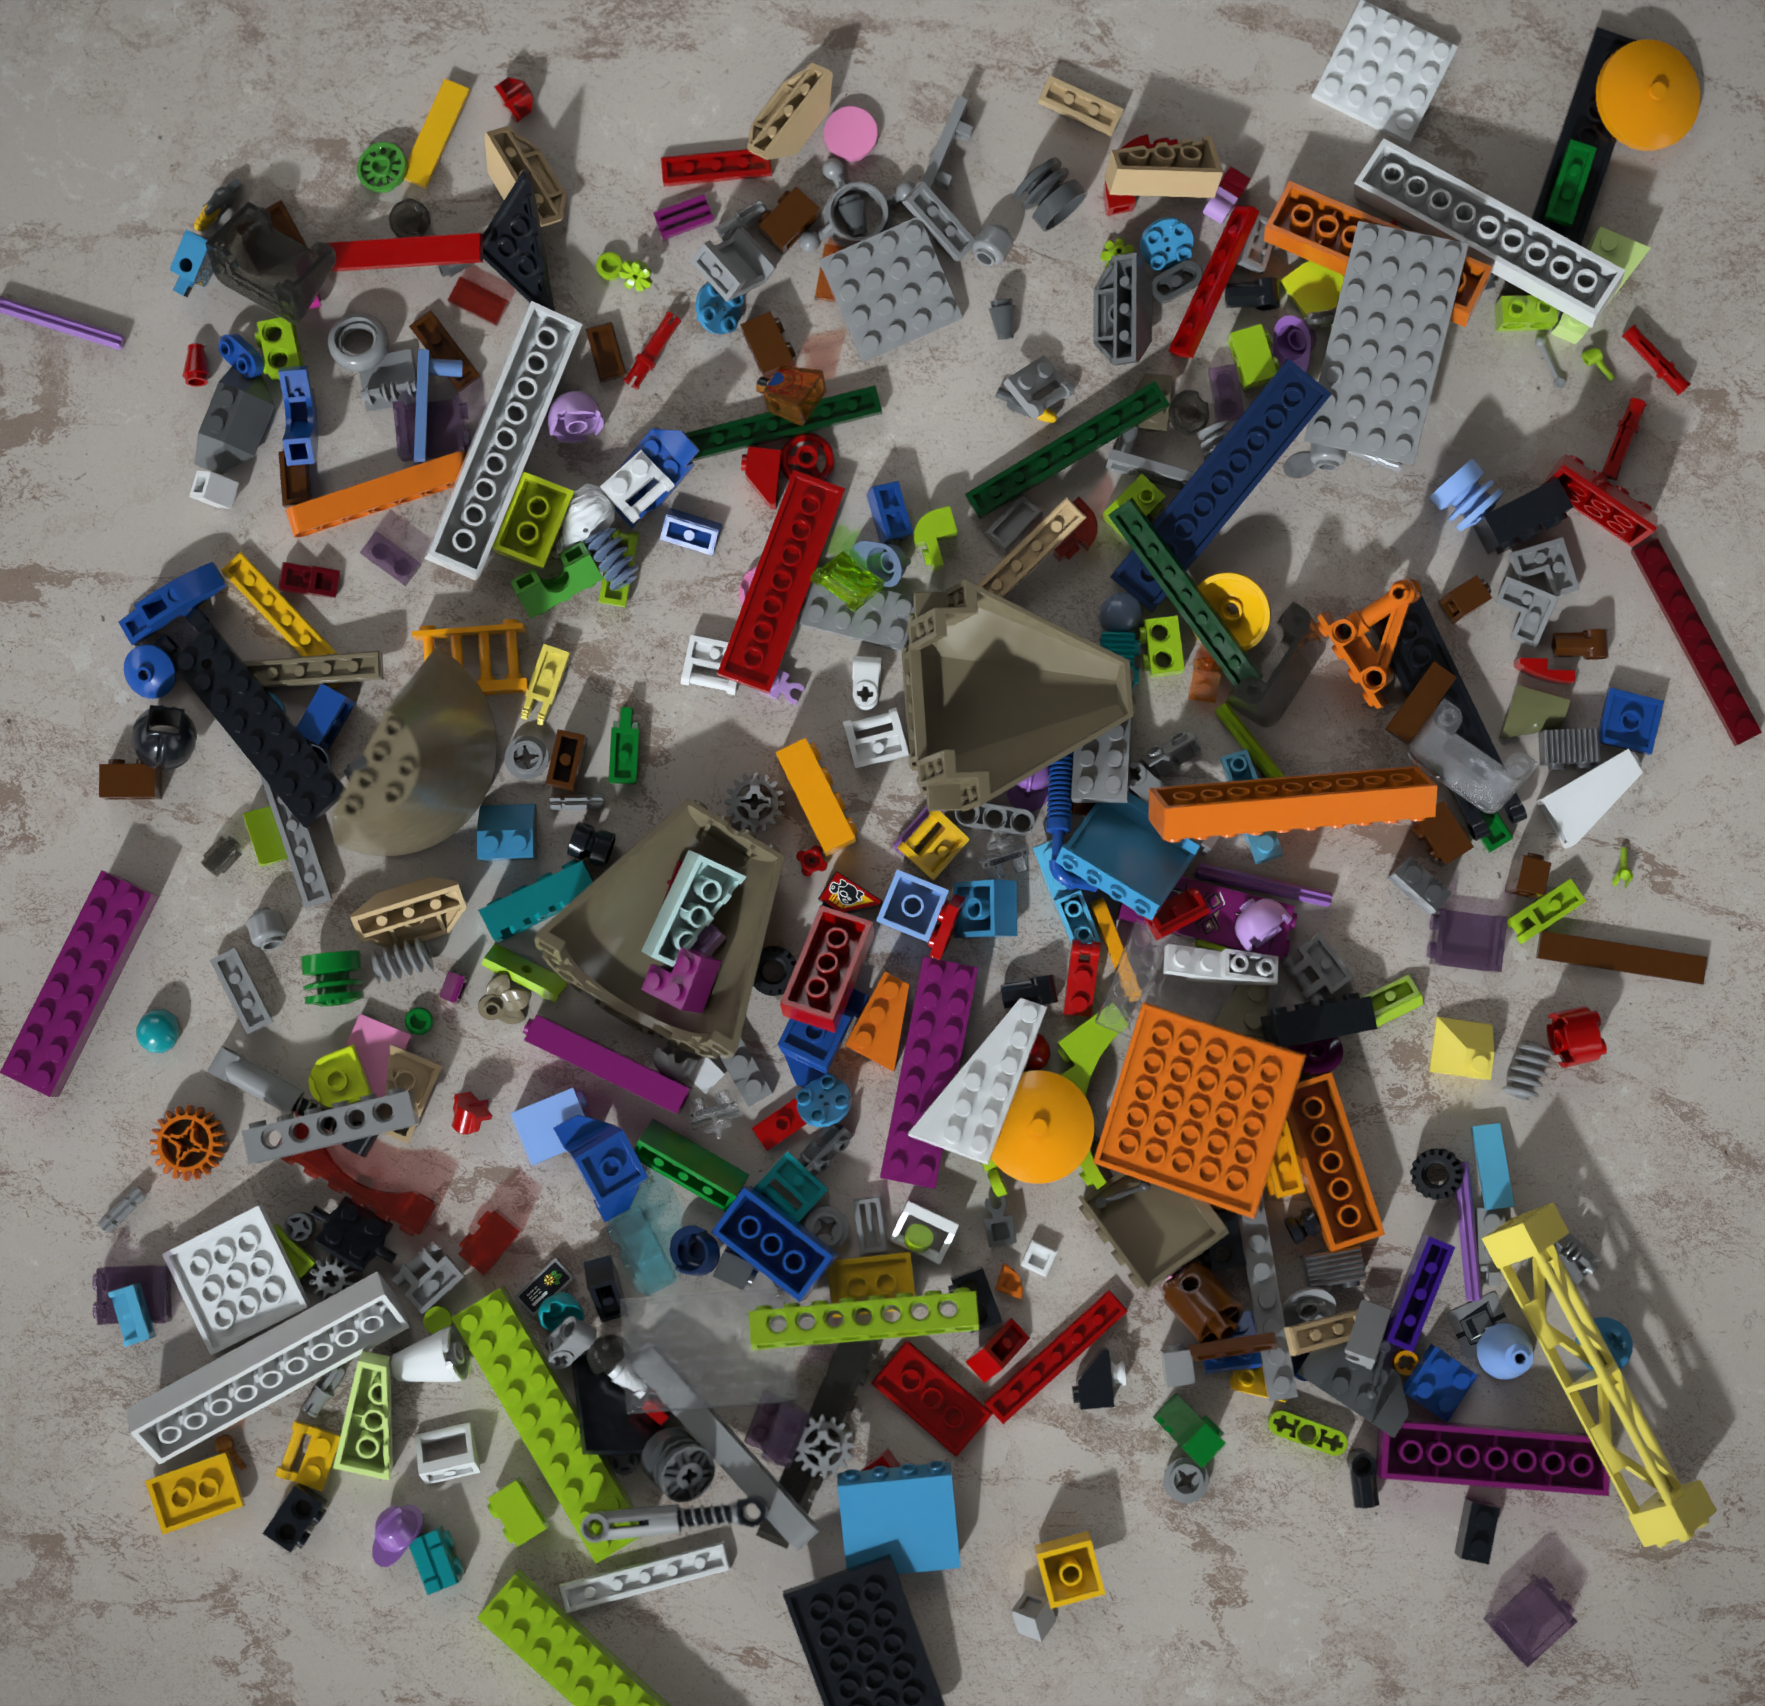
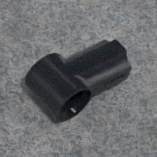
(1261, 294)
(1038, 990)
(1363, 1480)

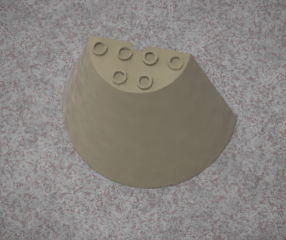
(424, 765)
(602, 931)

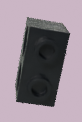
(1231, 1241)
(983, 1295)
(291, 1514)

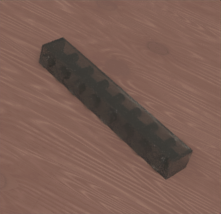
(832, 1399)

